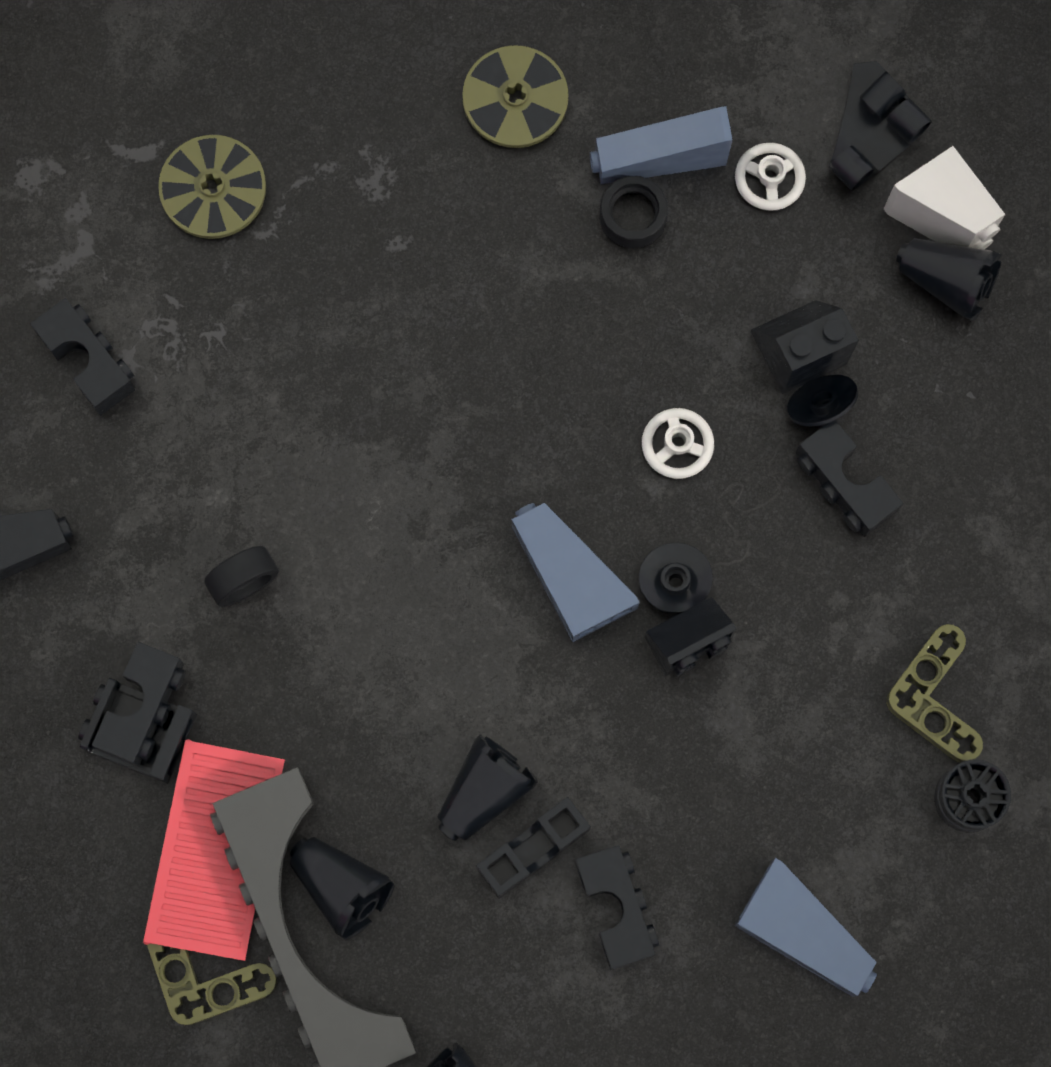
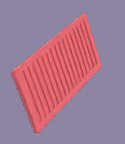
(195, 889)

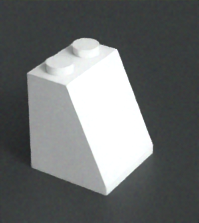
(946, 203)

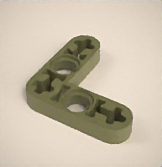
(924, 704)
(190, 987)

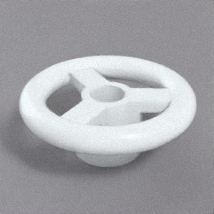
(770, 163)
(680, 430)

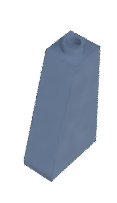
(665, 147)
(574, 578)
(802, 929)

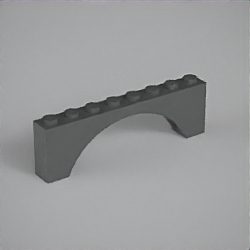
(259, 830)

